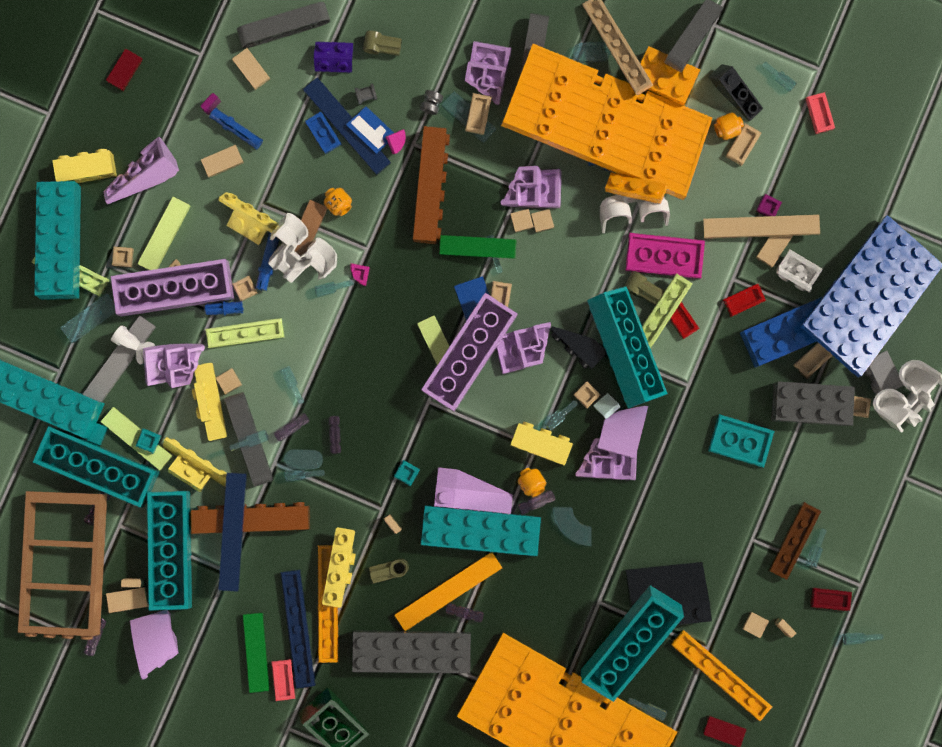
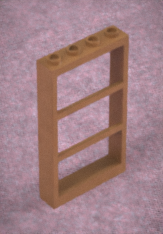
(98, 546)

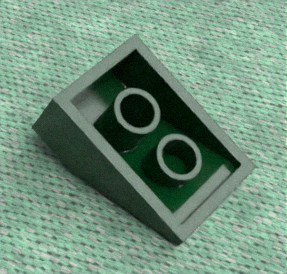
(332, 721)

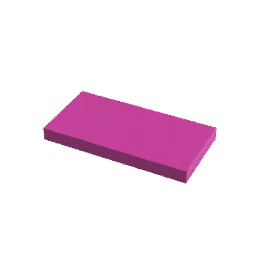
(665, 255)

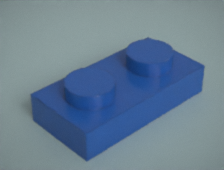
(323, 132)

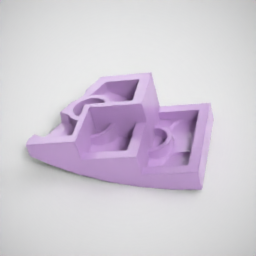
(488, 69)
(534, 188)
(523, 348)
(171, 363)
(623, 431)
(607, 465)
(153, 641)

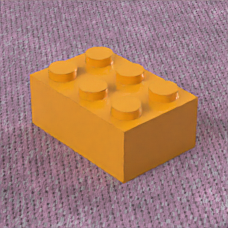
(666, 80)

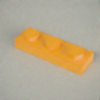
(635, 188)

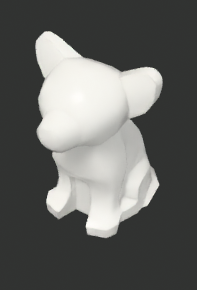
(127, 339)

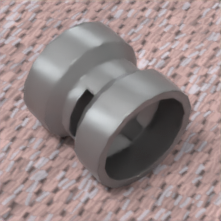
(431, 102)

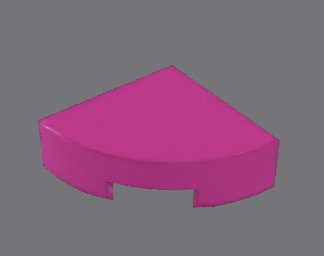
(396, 141)
(360, 273)

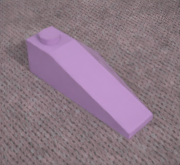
(150, 169)
(464, 491)

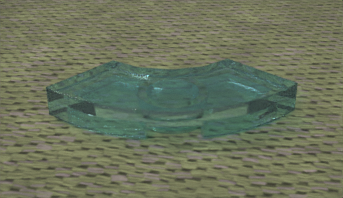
(571, 527)

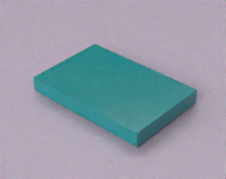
(741, 441)

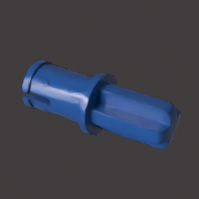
(224, 308)

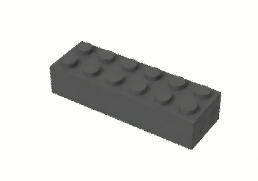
(411, 651)

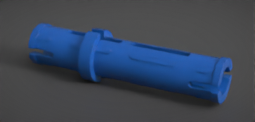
(229, 124)
(265, 269)

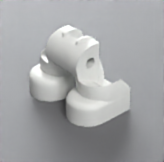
(618, 206)
(293, 233)
(897, 408)

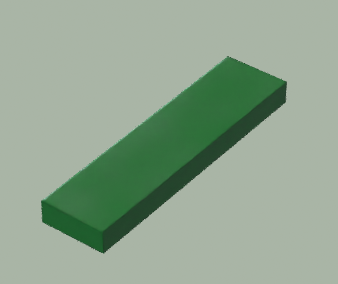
(478, 247)
(256, 652)

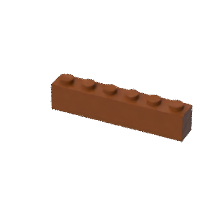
(430, 184)
(255, 519)

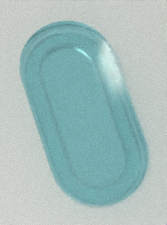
(591, 52)
(303, 459)

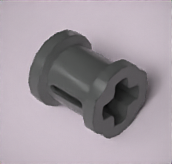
(365, 93)

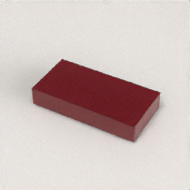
(124, 69)
(831, 599)
(724, 731)

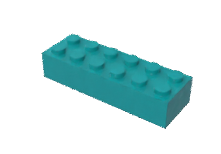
(57, 240)
(627, 346)
(48, 400)
(96, 466)
(481, 531)
(169, 550)
(632, 643)

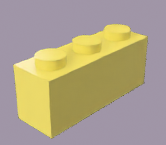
(85, 166)
(541, 443)

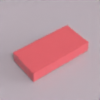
(820, 113)
(283, 679)

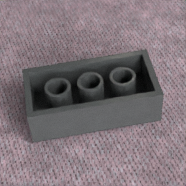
(813, 403)

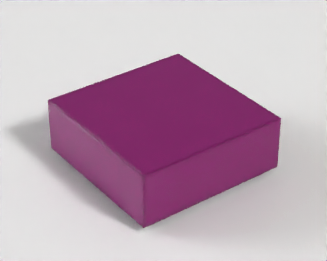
(210, 103)
(768, 206)

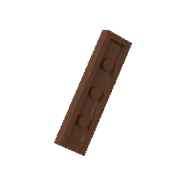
(794, 540)

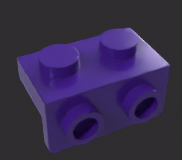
(333, 57)

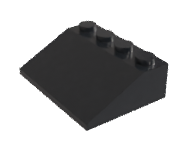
(680, 582)

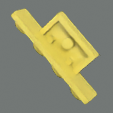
(246, 219)
(209, 402)
(191, 468)
(339, 567)

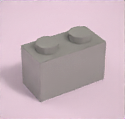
(883, 373)

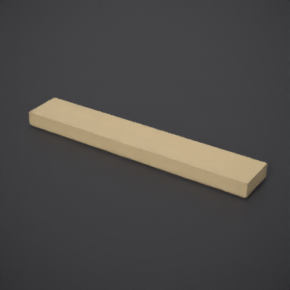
(618, 45)
(761, 226)

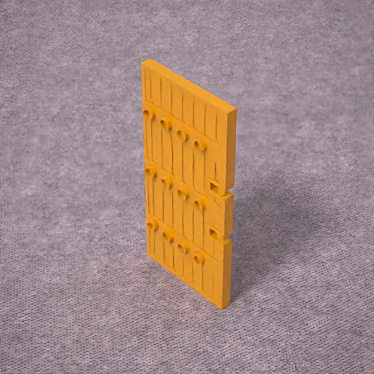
(605, 123)
(526, 706)

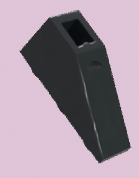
(735, 91)
(583, 347)

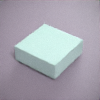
(606, 406)

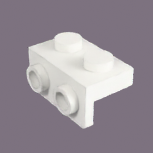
(798, 271)

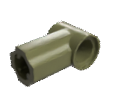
(378, 43)
(638, 285)
(387, 571)

